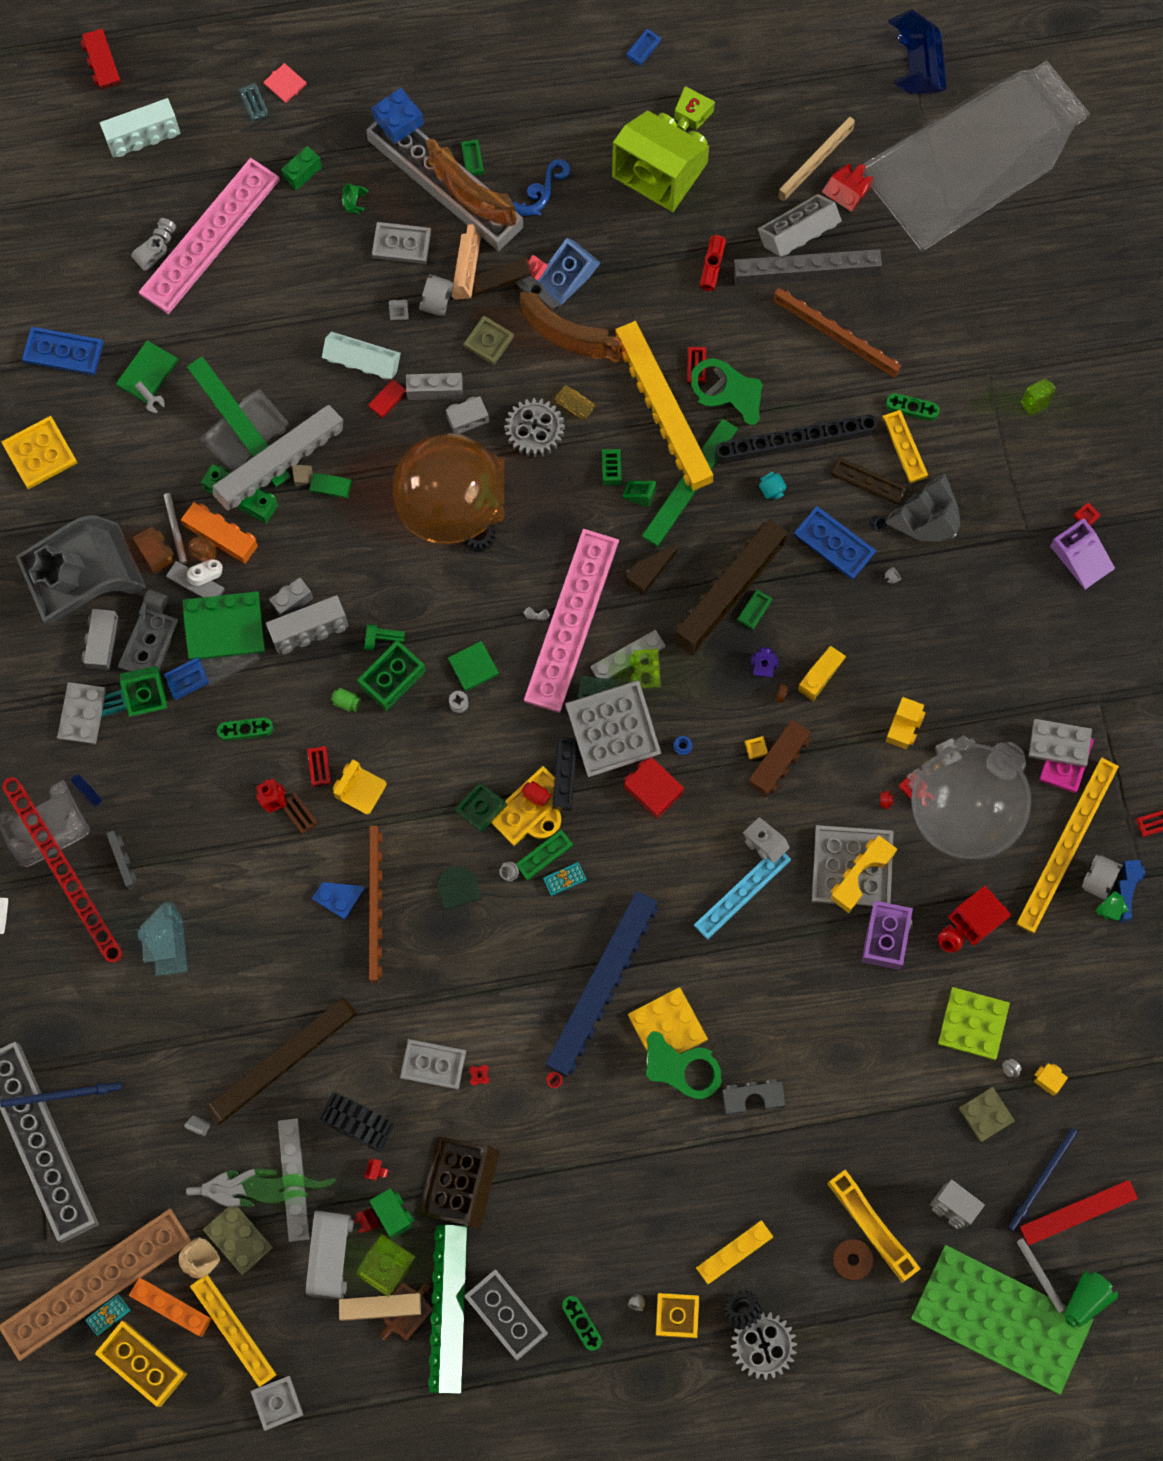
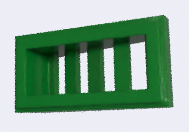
(611, 480)

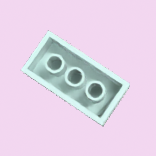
(140, 128)

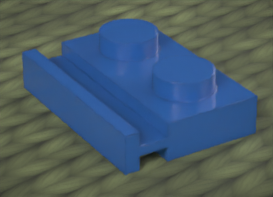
(186, 678)

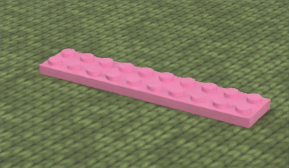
(209, 236)
(571, 621)

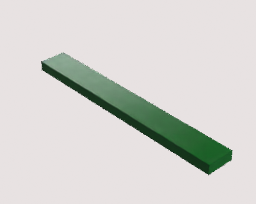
(231, 411)
(682, 493)

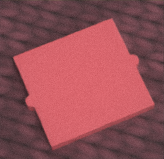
(285, 83)

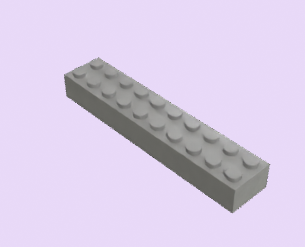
(412, 158)
(43, 1150)

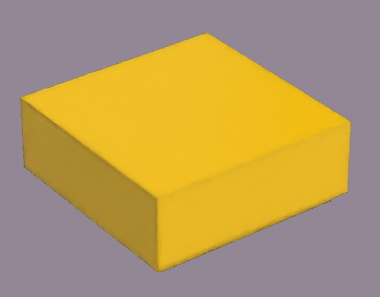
(756, 748)

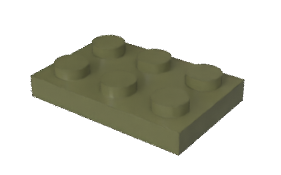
(238, 1239)

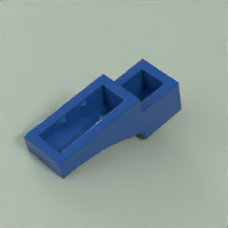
(1132, 874)

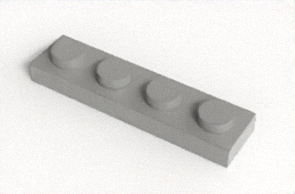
(620, 660)

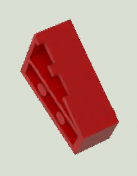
(100, 59)

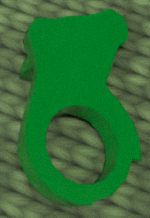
(739, 390)
(668, 1066)

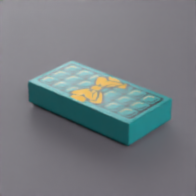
(564, 879)
(108, 1315)

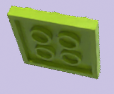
(973, 1023)

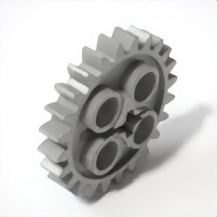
(530, 442)
(782, 1340)

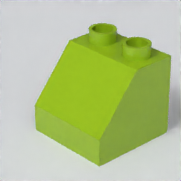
(659, 158)

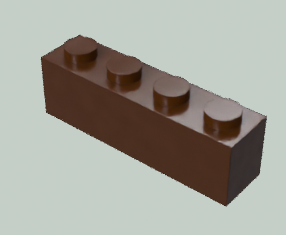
(779, 758)

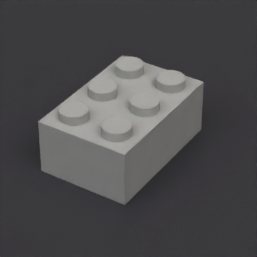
(956, 1205)

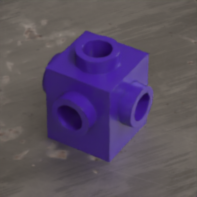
(761, 668)

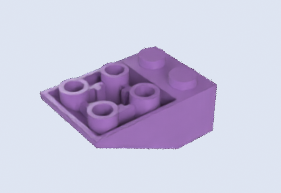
(1083, 553)

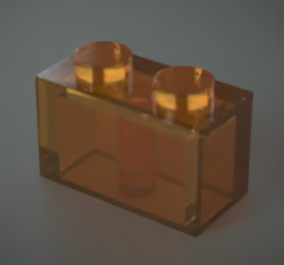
(153, 549)

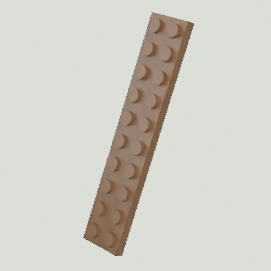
(94, 1284)

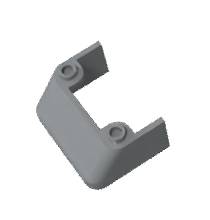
(328, 1255)

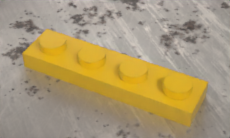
(905, 446)
(734, 1252)

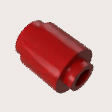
(536, 794)

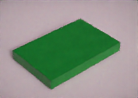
(150, 367)

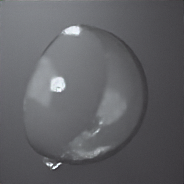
(970, 801)

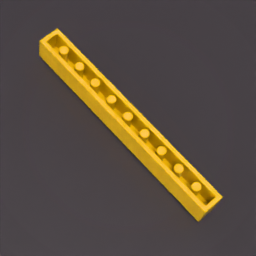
(664, 407)

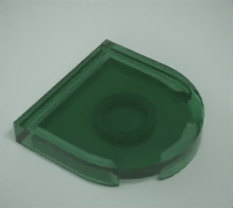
(458, 887)

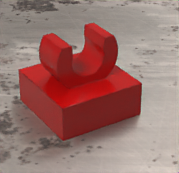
(374, 1170)
(368, 1220)

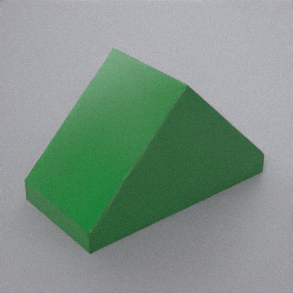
(640, 492)

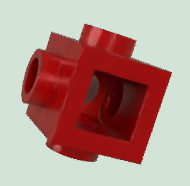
(271, 795)

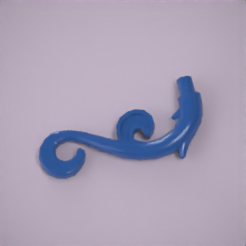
(545, 190)

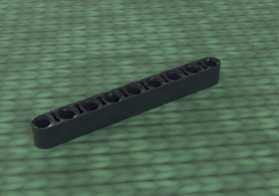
(802, 433)

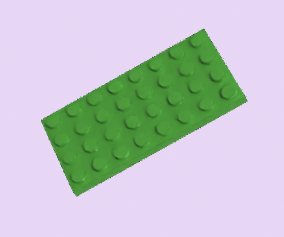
(1000, 1319)

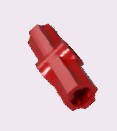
(714, 254)

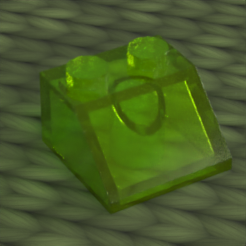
(385, 1265)

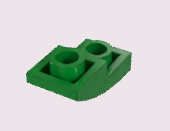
(330, 485)

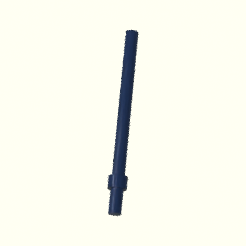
(99, 1089)
(1021, 1211)

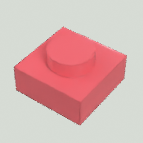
(536, 267)

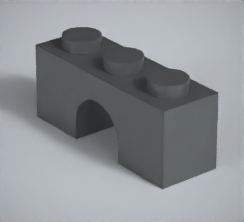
(770, 1093)

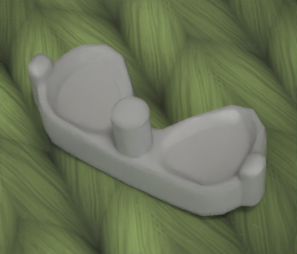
(542, 616)

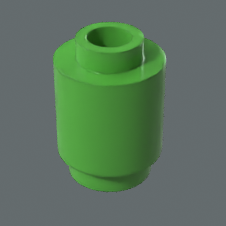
(345, 700)

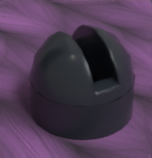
(880, 521)

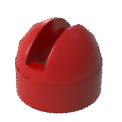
(556, 1083)

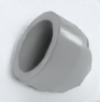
(893, 575)
(636, 1302)

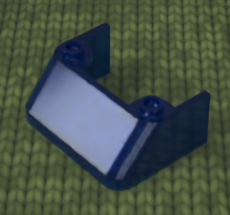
(924, 54)

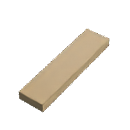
(379, 1307)

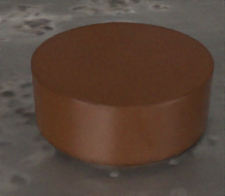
(781, 694)

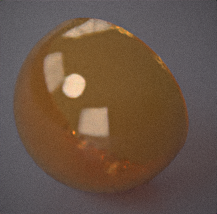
(448, 488)

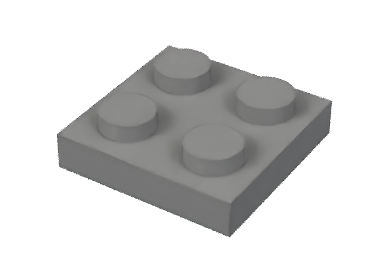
(277, 1403)

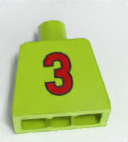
(692, 109)

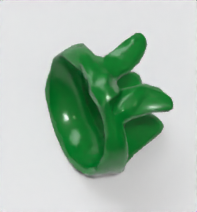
(352, 191)
(1112, 907)

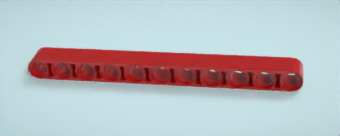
(55, 863)

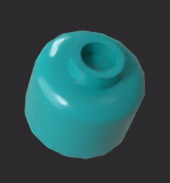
(772, 486)

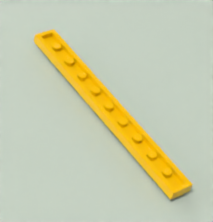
(1067, 845)

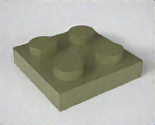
(489, 340)
(986, 1114)

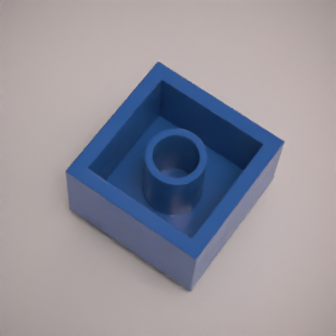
(397, 115)

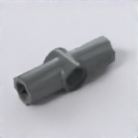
(530, 285)

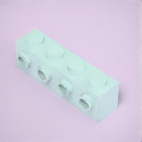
(361, 355)

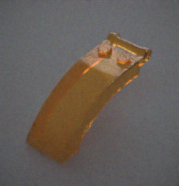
(470, 194)
(568, 335)

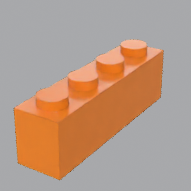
(225, 535)
(170, 1307)

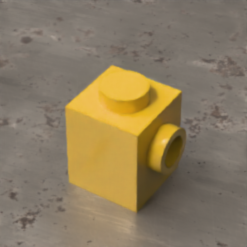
(1050, 1078)

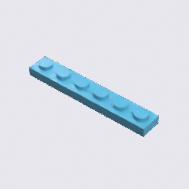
(739, 895)

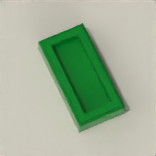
(472, 157)
(754, 609)

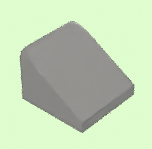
(197, 1125)

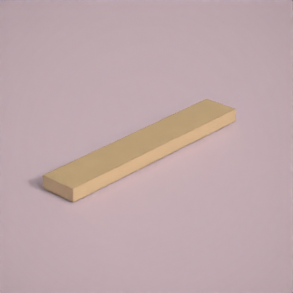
(816, 159)

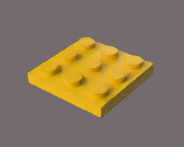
(39, 452)
(672, 1018)

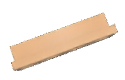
(466, 264)

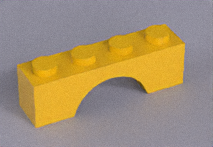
(877, 855)

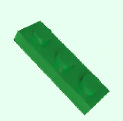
(544, 855)

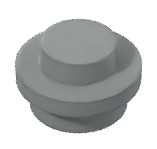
(509, 871)
(1011, 1068)

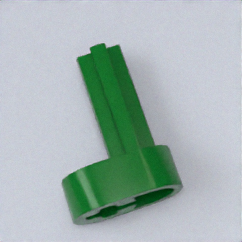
(374, 633)

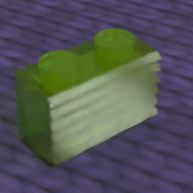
(1038, 396)

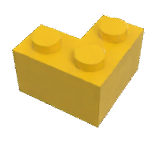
(907, 718)

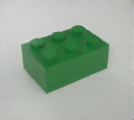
(391, 675)

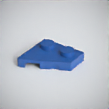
(338, 897)

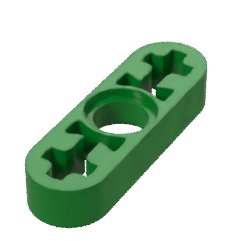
(916, 414)
(257, 721)
(578, 1307)

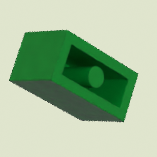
(301, 168)

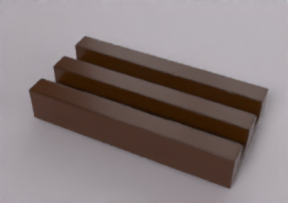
(289, 800)

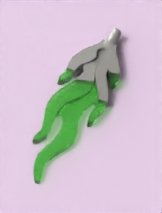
(249, 1184)

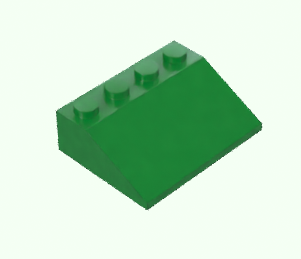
(224, 625)

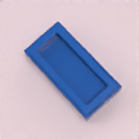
(643, 47)

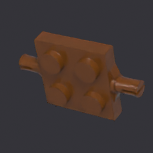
(407, 1324)

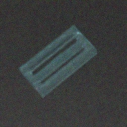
(258, 114)

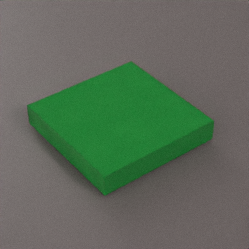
(473, 666)

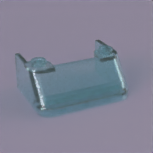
(164, 940)

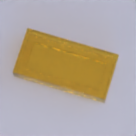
(575, 402)

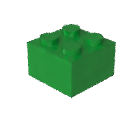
(143, 691)
(391, 1213)

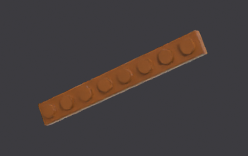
(837, 333)
(376, 895)

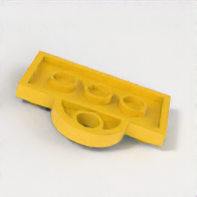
(524, 817)

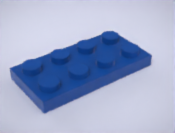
(63, 351)
(834, 543)

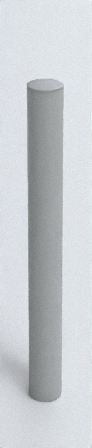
(175, 528)
(1041, 1275)

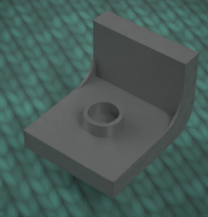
(78, 565)

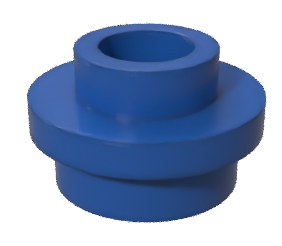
(682, 739)

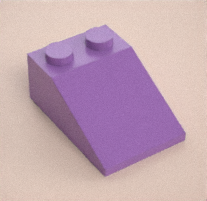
(887, 935)

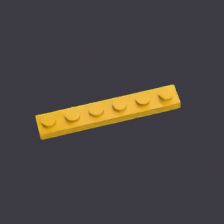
(233, 1330)

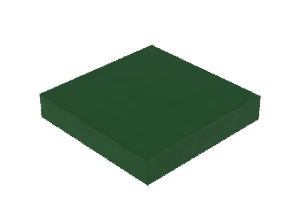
(480, 807)

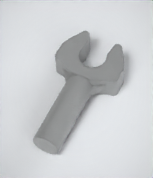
(149, 397)

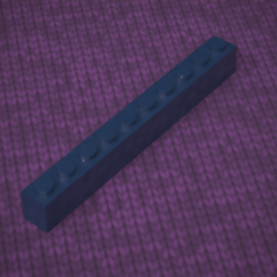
(601, 984)

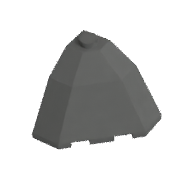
(929, 515)

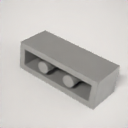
(434, 386)
(100, 639)

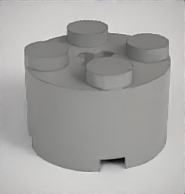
(436, 295)
(1102, 877)

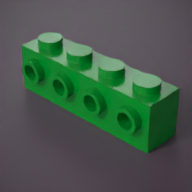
(259, 505)

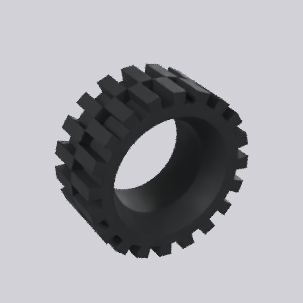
(356, 1122)

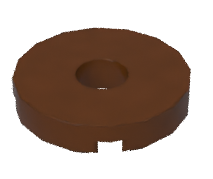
(864, 1255)

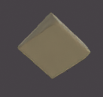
(302, 475)

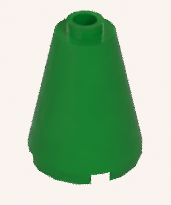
(1089, 1299)

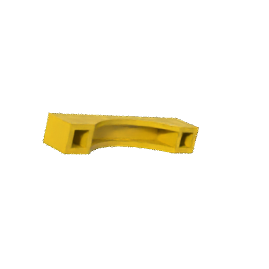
(866, 1218)

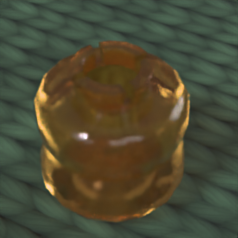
(202, 548)

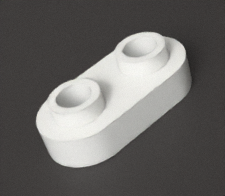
(206, 572)

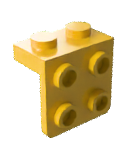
(359, 788)

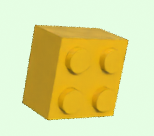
(677, 1315)

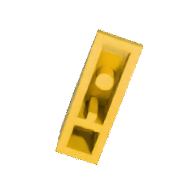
(821, 673)

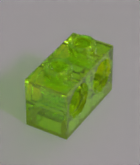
(651, 668)

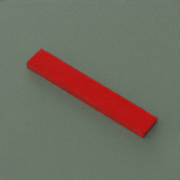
(1078, 1212)

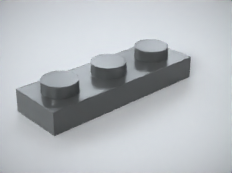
(122, 860)

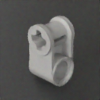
(149, 253)

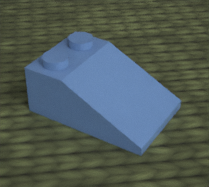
(568, 270)

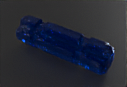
(86, 789)

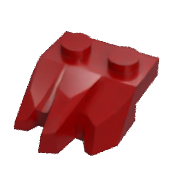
(848, 186)

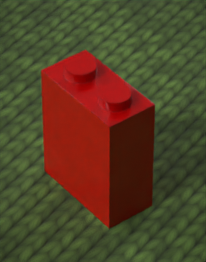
(653, 787)
(979, 915)

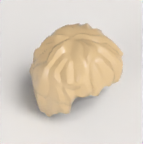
(198, 1258)

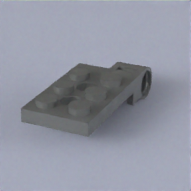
(150, 623)

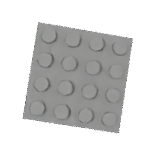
(613, 728)
(835, 852)

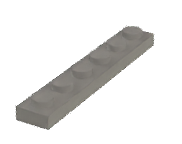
(292, 1164)

